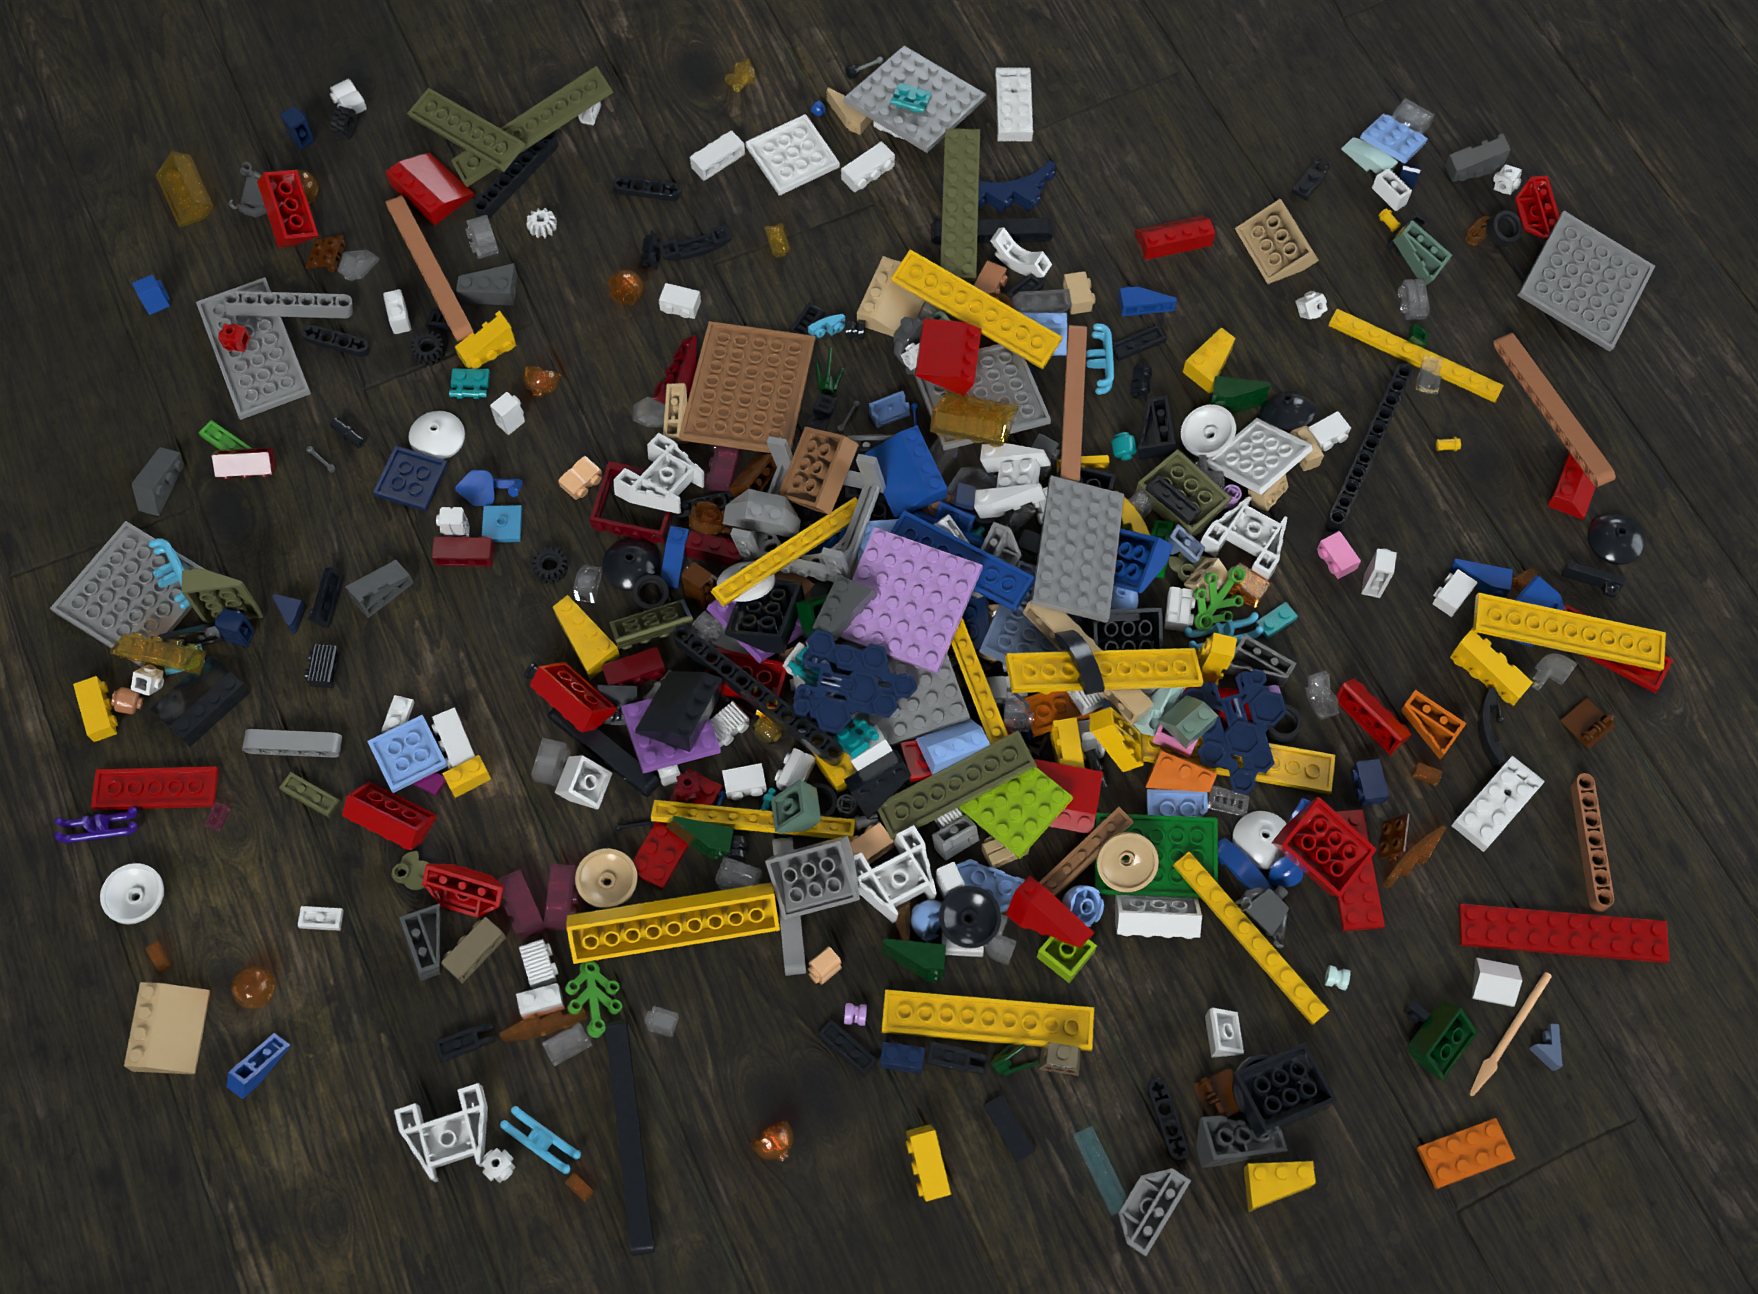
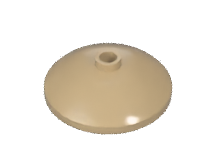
(603, 866)
(1131, 873)

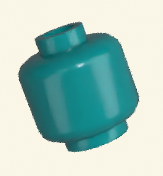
(1124, 446)

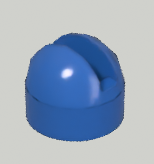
(818, 108)

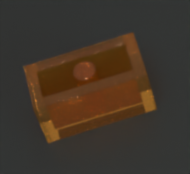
(1524, 578)
(1427, 774)
(158, 956)
(579, 1187)

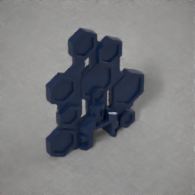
(859, 688)
(1241, 736)

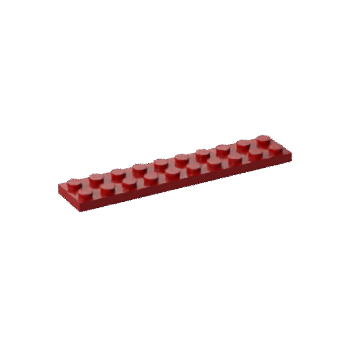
(1563, 933)

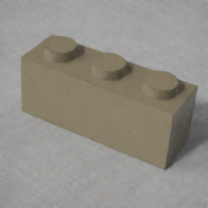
(473, 949)

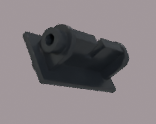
(650, 258)
(1142, 374)

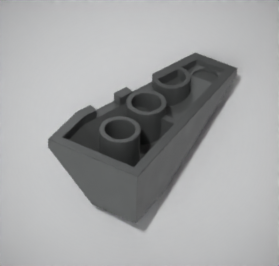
(1231, 1141)

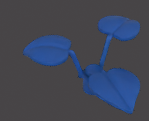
(1283, 870)

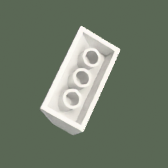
(1158, 916)

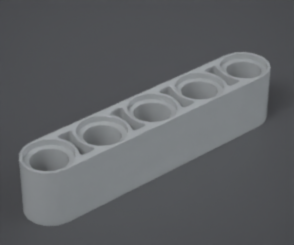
(292, 743)

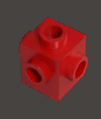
(234, 337)

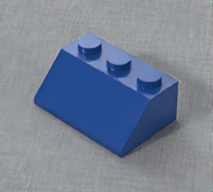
(1541, 594)

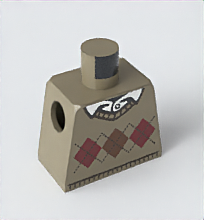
(1060, 1059)

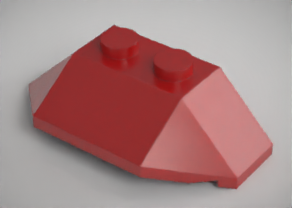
(1537, 207)
(462, 889)

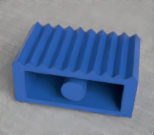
(151, 294)

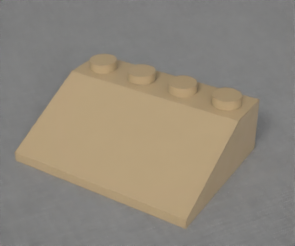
(1276, 243)
(886, 301)
(167, 1029)

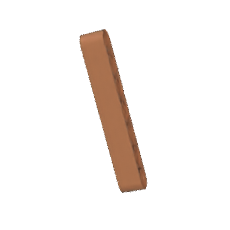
(1588, 850)

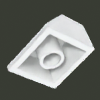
(583, 781)

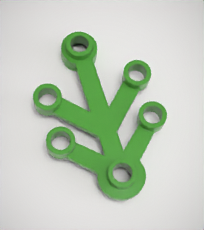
(1216, 599)
(593, 994)

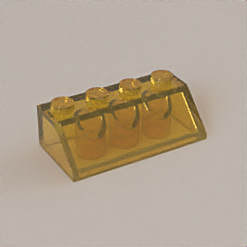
(184, 189)
(160, 653)

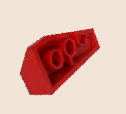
(1041, 911)

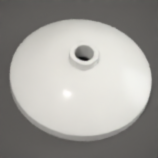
(1203, 423)
(443, 441)
(754, 593)
(1249, 839)
(124, 885)

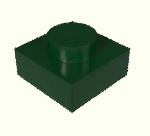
(1418, 335)

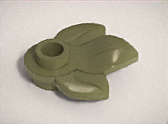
(1182, 564)
(414, 871)

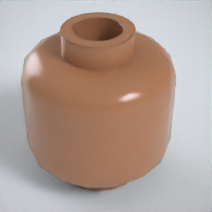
(126, 700)

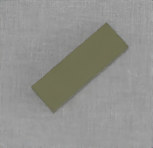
(310, 795)

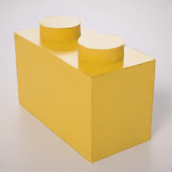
(466, 776)

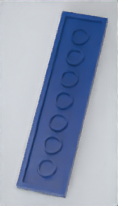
(997, 579)

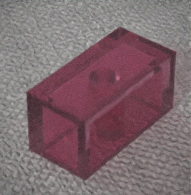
(217, 817)

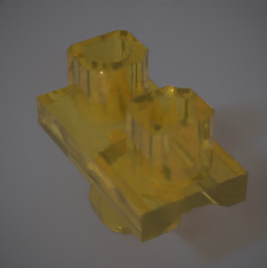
(742, 75)
(777, 240)

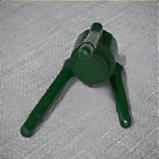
(827, 384)
(1002, 1063)

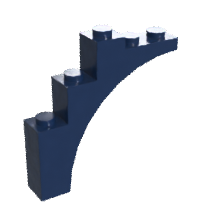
(1023, 191)

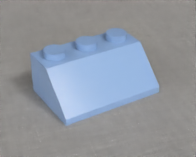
(1055, 322)
(952, 744)

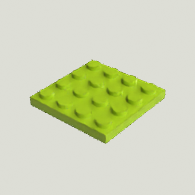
(1019, 810)

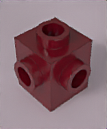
(688, 787)

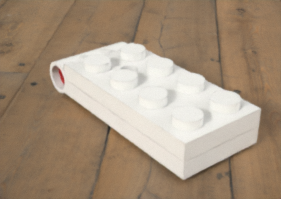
(1014, 104)
(1492, 808)

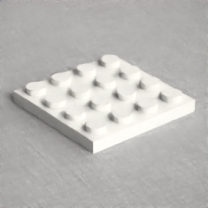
(792, 154)
(1260, 456)

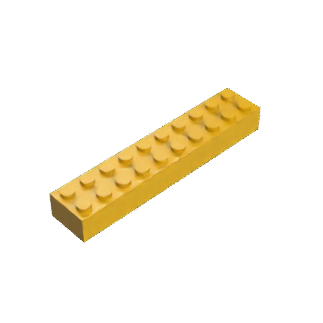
(672, 923)

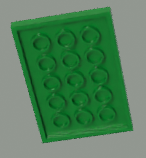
(1172, 840)

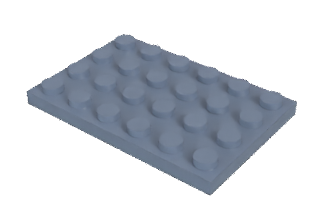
(1014, 631)

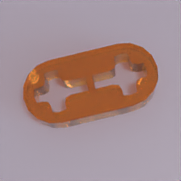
(1476, 228)

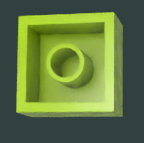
(1065, 958)

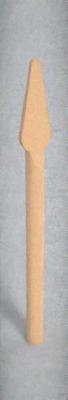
(1489, 1065)

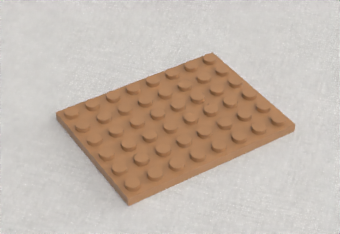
(747, 387)

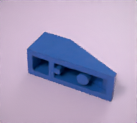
(1144, 301)
(674, 556)
(1490, 579)
(256, 1066)

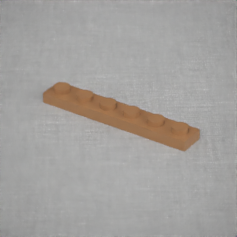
(1085, 852)

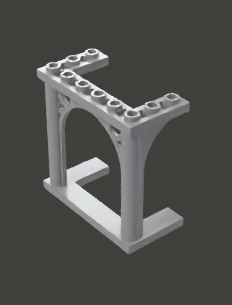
(839, 558)

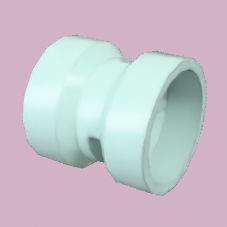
(1339, 978)

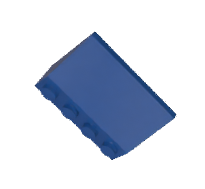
(909, 472)
(1139, 560)

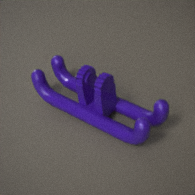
(97, 826)

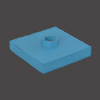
(502, 523)

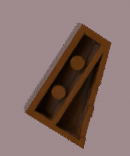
(755, 476)
(698, 586)

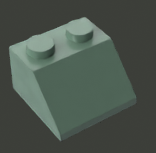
(1188, 720)
(796, 808)

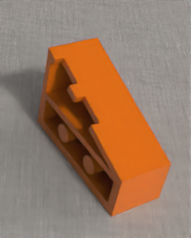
(1432, 722)
(1178, 773)

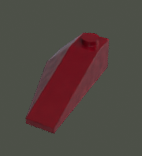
(680, 371)

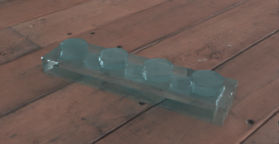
(1100, 1170)

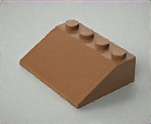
(818, 469)

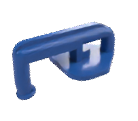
(479, 487)

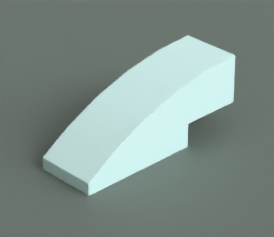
(1369, 156)
(1163, 701)

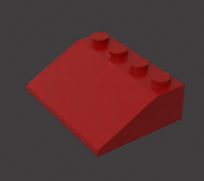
(428, 186)
(948, 354)
(1084, 786)
(1324, 847)

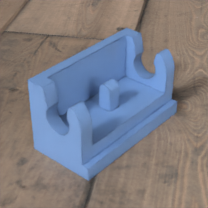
(889, 409)

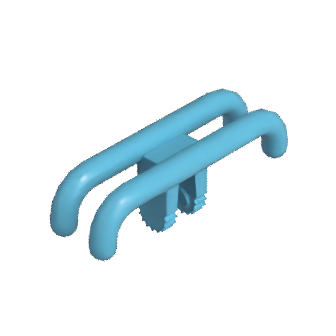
(1102, 358)
(172, 570)
(1225, 629)
(540, 1140)

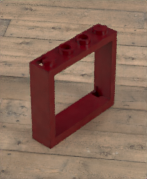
(654, 536)

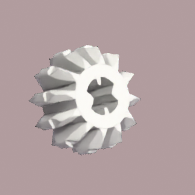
(541, 223)

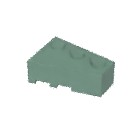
(1421, 252)

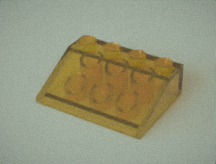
(973, 419)

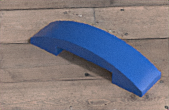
(1241, 866)

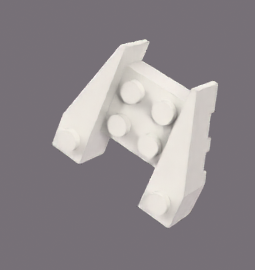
(662, 480)
(1016, 480)
(1250, 532)
(897, 878)
(447, 1137)

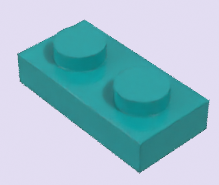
(1276, 620)

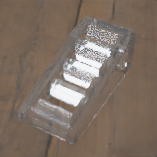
(1221, 792)

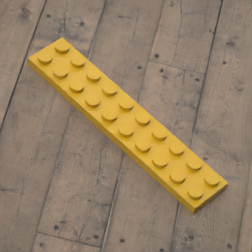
(977, 308)
(1569, 631)
(1118, 669)
(1292, 765)
(987, 1019)

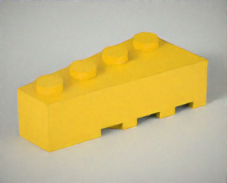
(585, 637)
(1490, 667)

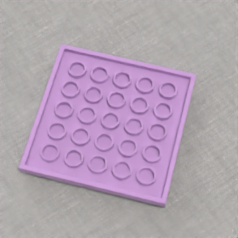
(916, 602)

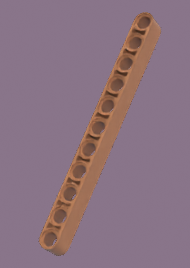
(429, 268)
(1073, 403)
(1554, 410)

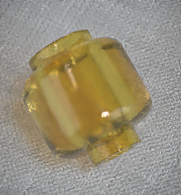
(767, 730)

